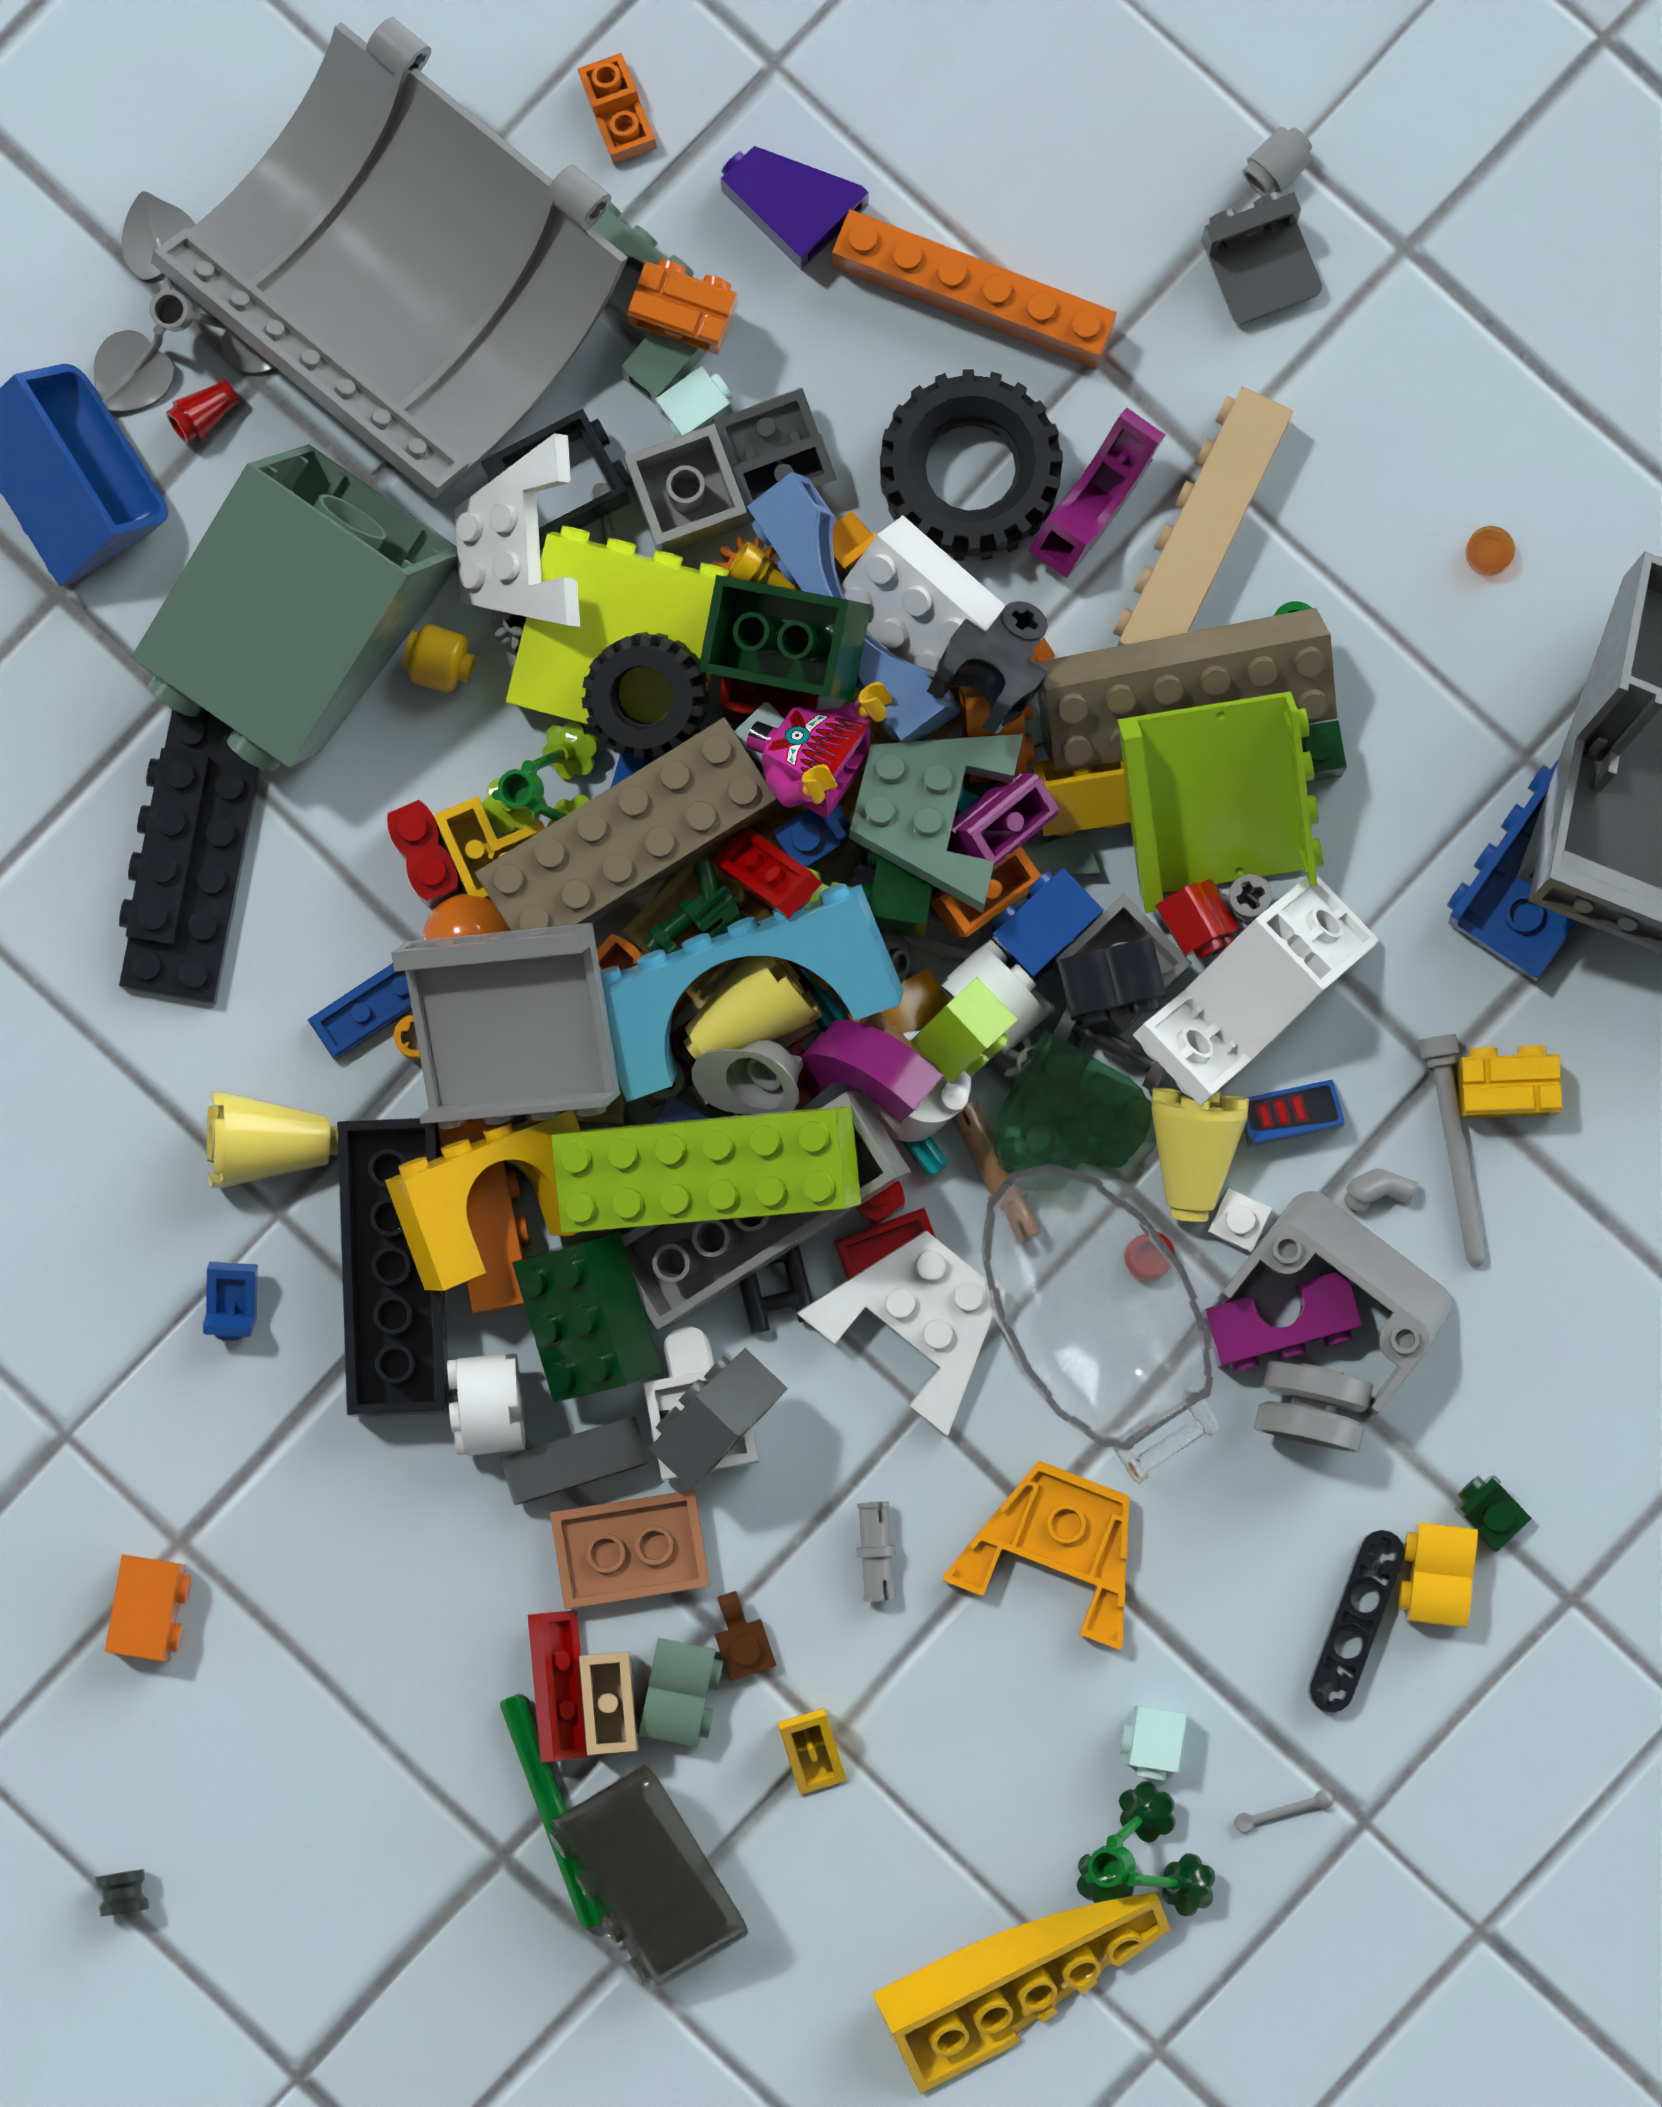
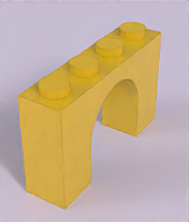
(435, 1193)

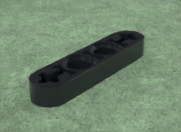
(1362, 1623)

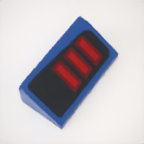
(1293, 1113)

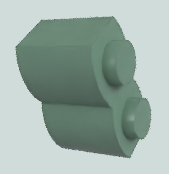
(678, 1692)

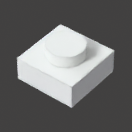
(1239, 1220)

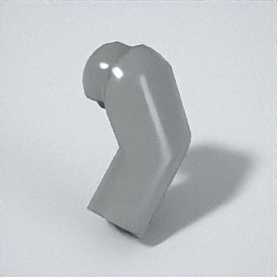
(1376, 1184)

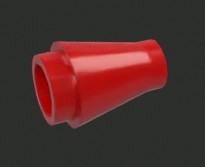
(199, 412)

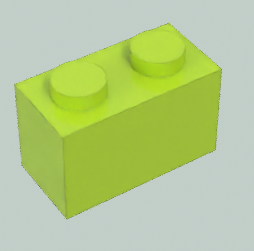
(966, 1032)

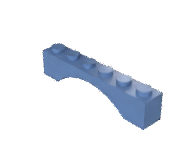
(801, 531)

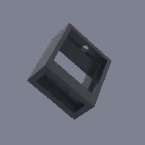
(595, 438)

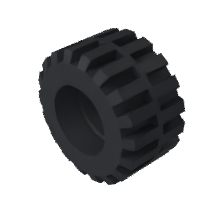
(613, 721)

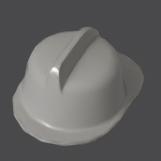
(750, 1079)

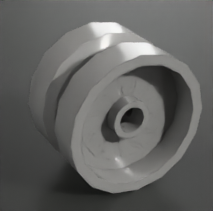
(1315, 1398)

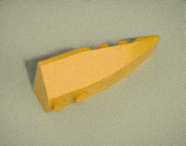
(989, 1991)

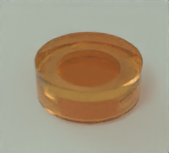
(1490, 550)

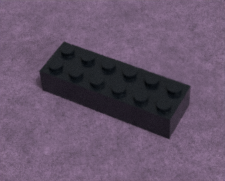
(390, 1322)

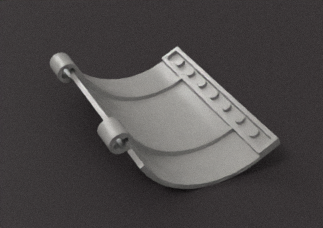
(403, 261)

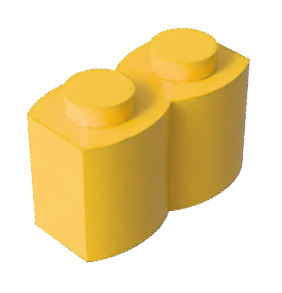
(1440, 1575)

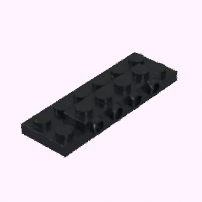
(188, 861)

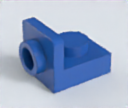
(811, 836)

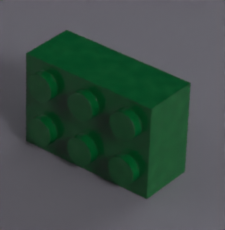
(784, 637)
(586, 1317)

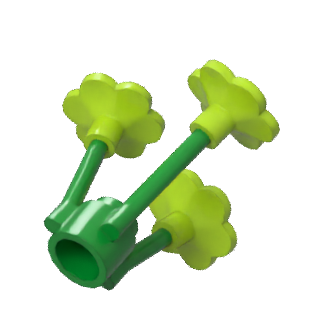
(519, 793)

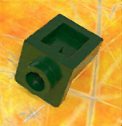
(1491, 1511)

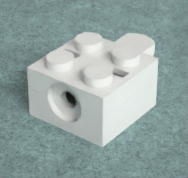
(687, 1360)

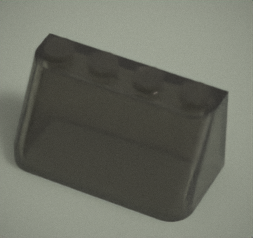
(647, 1877)

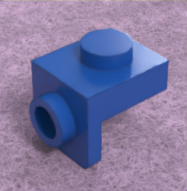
(231, 1300)

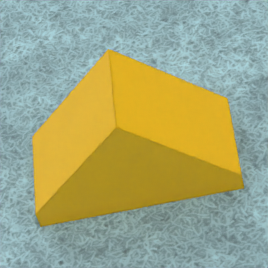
(812, 1751)

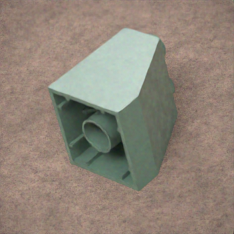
(292, 605)

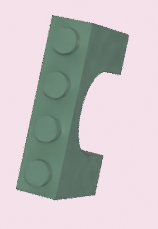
(657, 360)

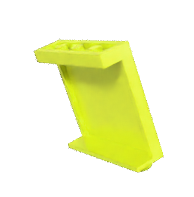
(617, 598)

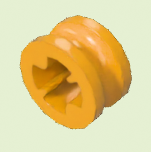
(404, 1027)

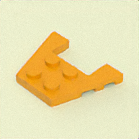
(1063, 1526)

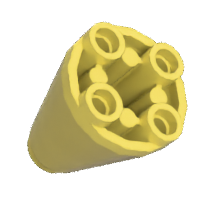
(1195, 1148)

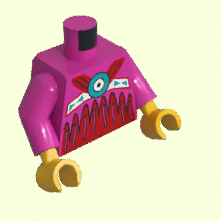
(818, 751)

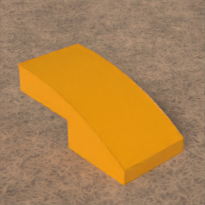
(919, 1003)

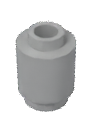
(1278, 161)

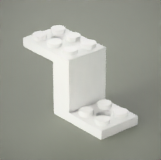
(1255, 989)

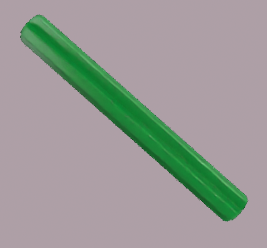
(547, 1798)

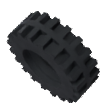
(984, 404)

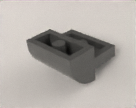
(771, 442)

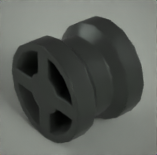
(122, 1892)

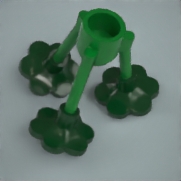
(1111, 1869)

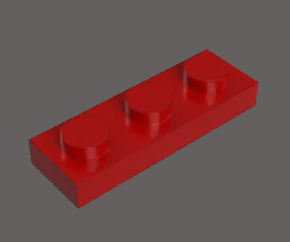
(768, 872)
(557, 1685)

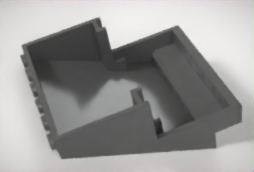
(1601, 819)

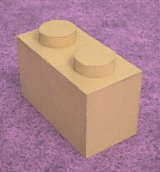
(609, 1703)

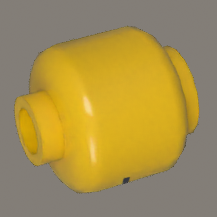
(438, 658)

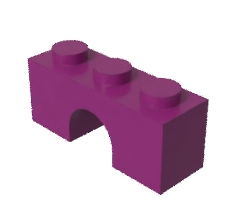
(1325, 1312)

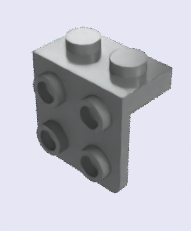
(1261, 258)

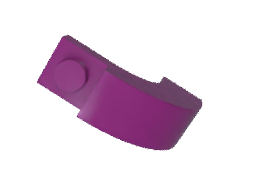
(1098, 493)
(870, 1063)

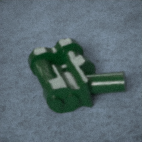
(709, 912)

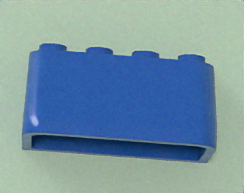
(72, 472)

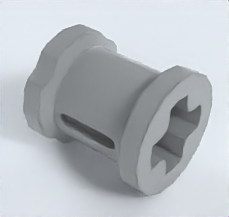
(1253, 884)

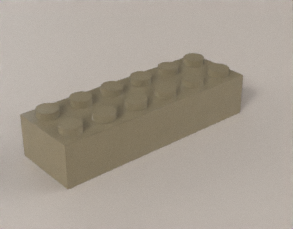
(1181, 671)
(631, 834)

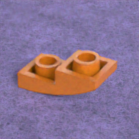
(617, 108)

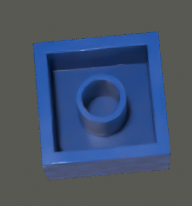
(1046, 924)

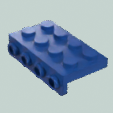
(1496, 904)

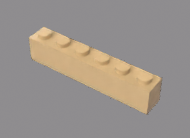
(1208, 518)

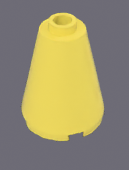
(751, 1005)
(263, 1139)

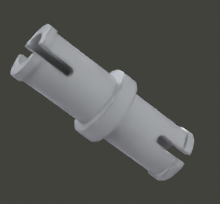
(876, 1551)

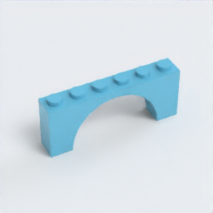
(828, 936)

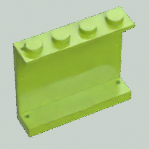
(1219, 794)

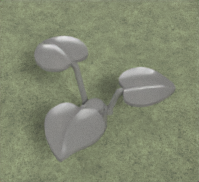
(126, 366)

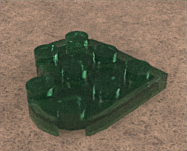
(1069, 1112)

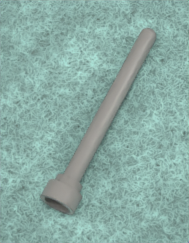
(1440, 1056)

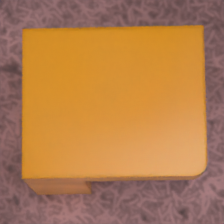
(849, 542)

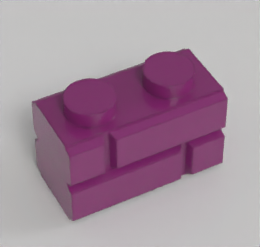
(1003, 818)

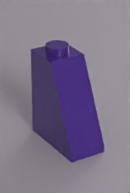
(791, 201)

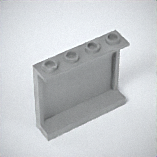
(510, 1024)

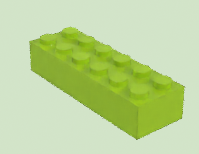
(706, 1169)

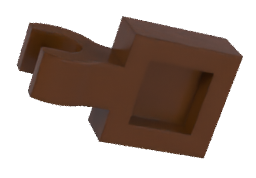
(743, 1644)

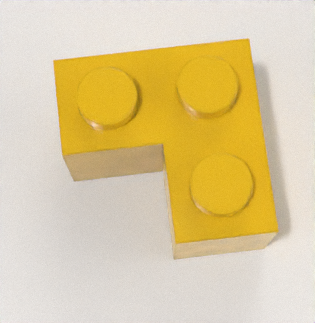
(474, 841)

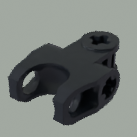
(996, 662)

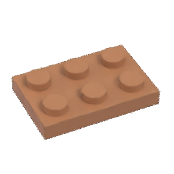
(629, 1549)

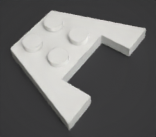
(501, 540)
(928, 1301)

